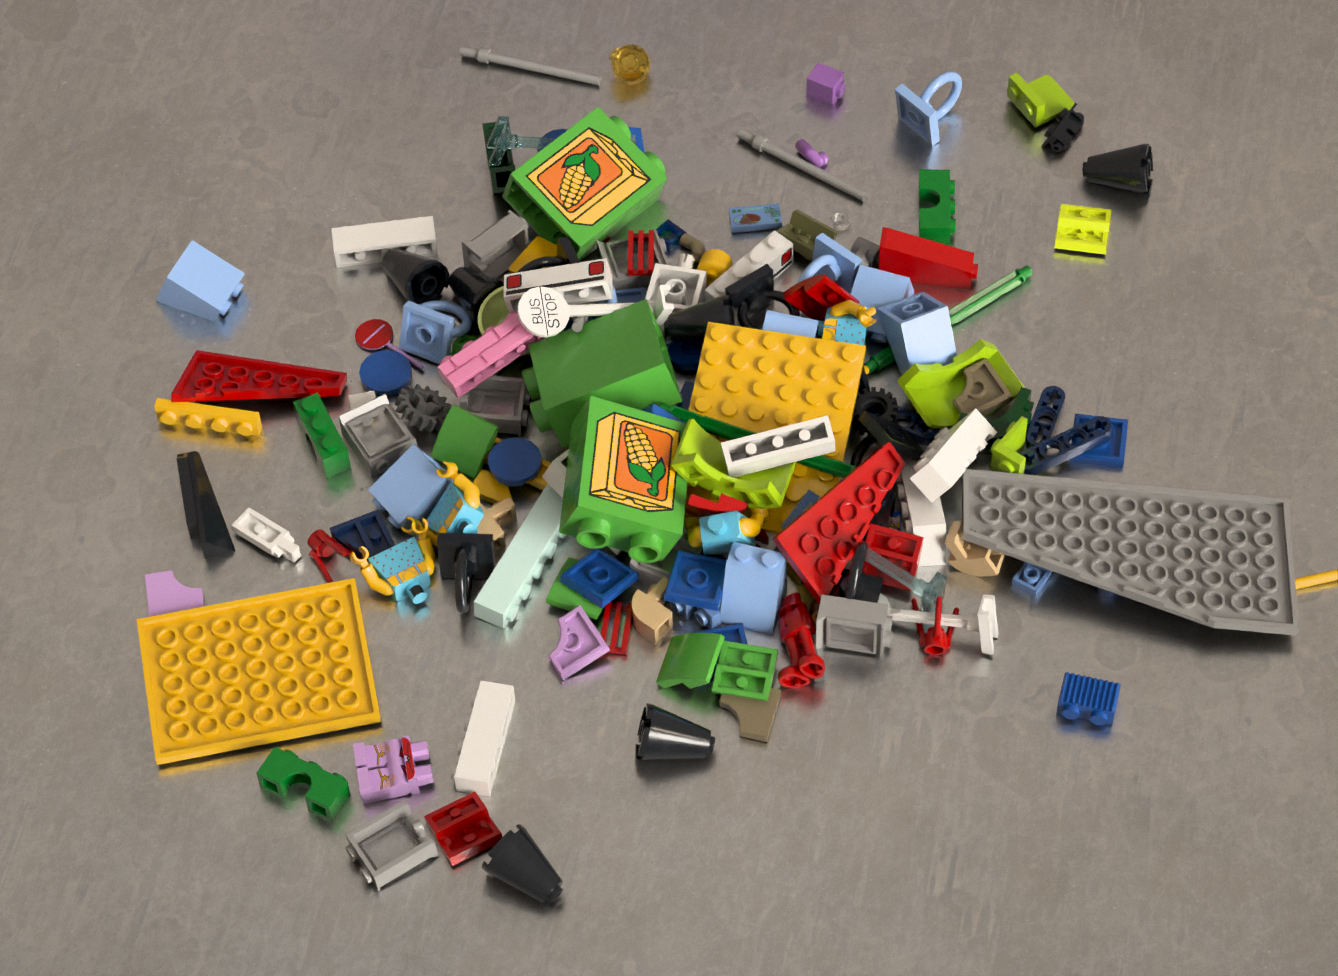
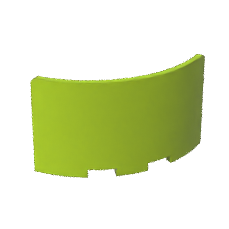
(935, 386)
(702, 463)

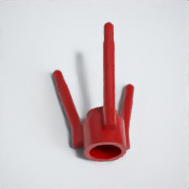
(324, 546)
(934, 640)

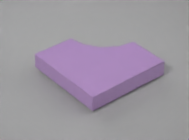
(169, 595)
(578, 643)

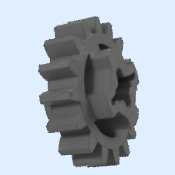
(422, 407)

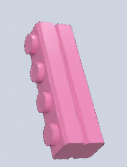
(486, 355)

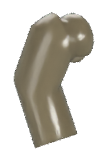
(694, 245)

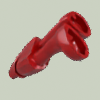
(797, 627)

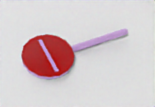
(377, 334)

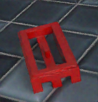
(640, 237)
(618, 609)

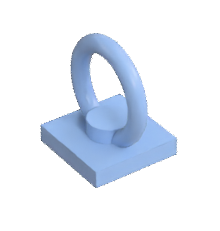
(918, 112)
(834, 262)
(431, 332)

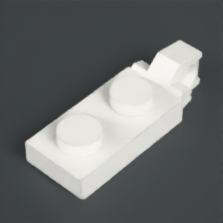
(266, 535)

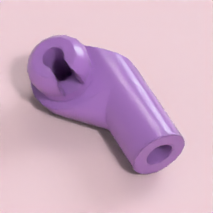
(810, 154)

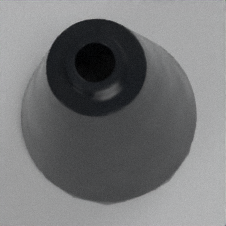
(1122, 169)
(415, 275)
(472, 289)
(691, 323)
(671, 736)
(524, 866)

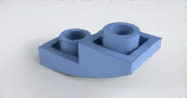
(1031, 579)
(706, 617)

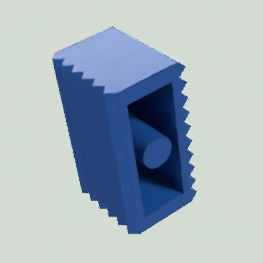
(1088, 698)

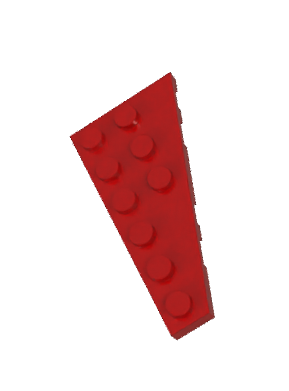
(231, 377)
(829, 530)

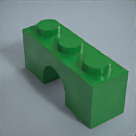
(935, 191)
(320, 429)
(285, 771)

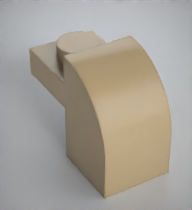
(496, 518)
(969, 556)
(649, 614)

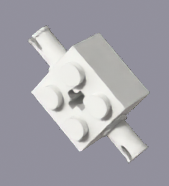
(685, 284)

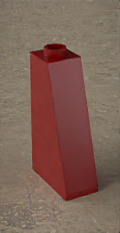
(925, 260)

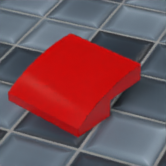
(816, 295)
(702, 507)
(897, 547)
(463, 828)

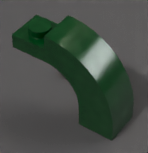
(498, 174)
(1021, 407)

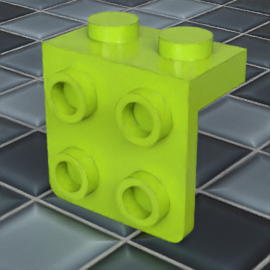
(1039, 99)
(1006, 450)

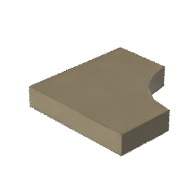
(982, 390)
(753, 715)

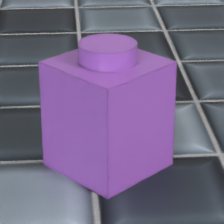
(825, 84)

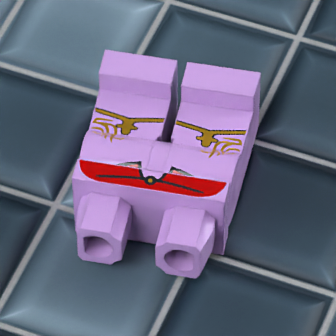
(390, 769)

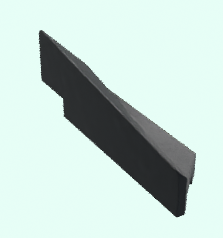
(201, 507)

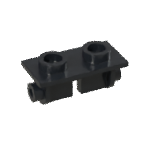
(1057, 135)

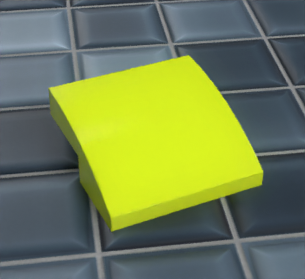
(1082, 229)

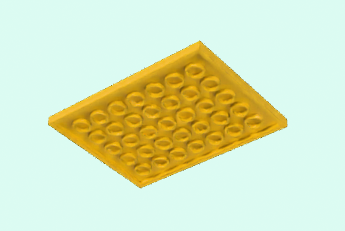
(772, 382)
(257, 671)

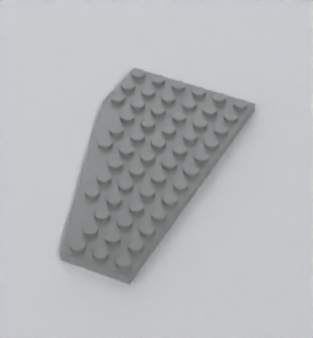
(1171, 548)

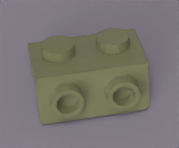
(803, 231)

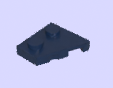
(364, 531)

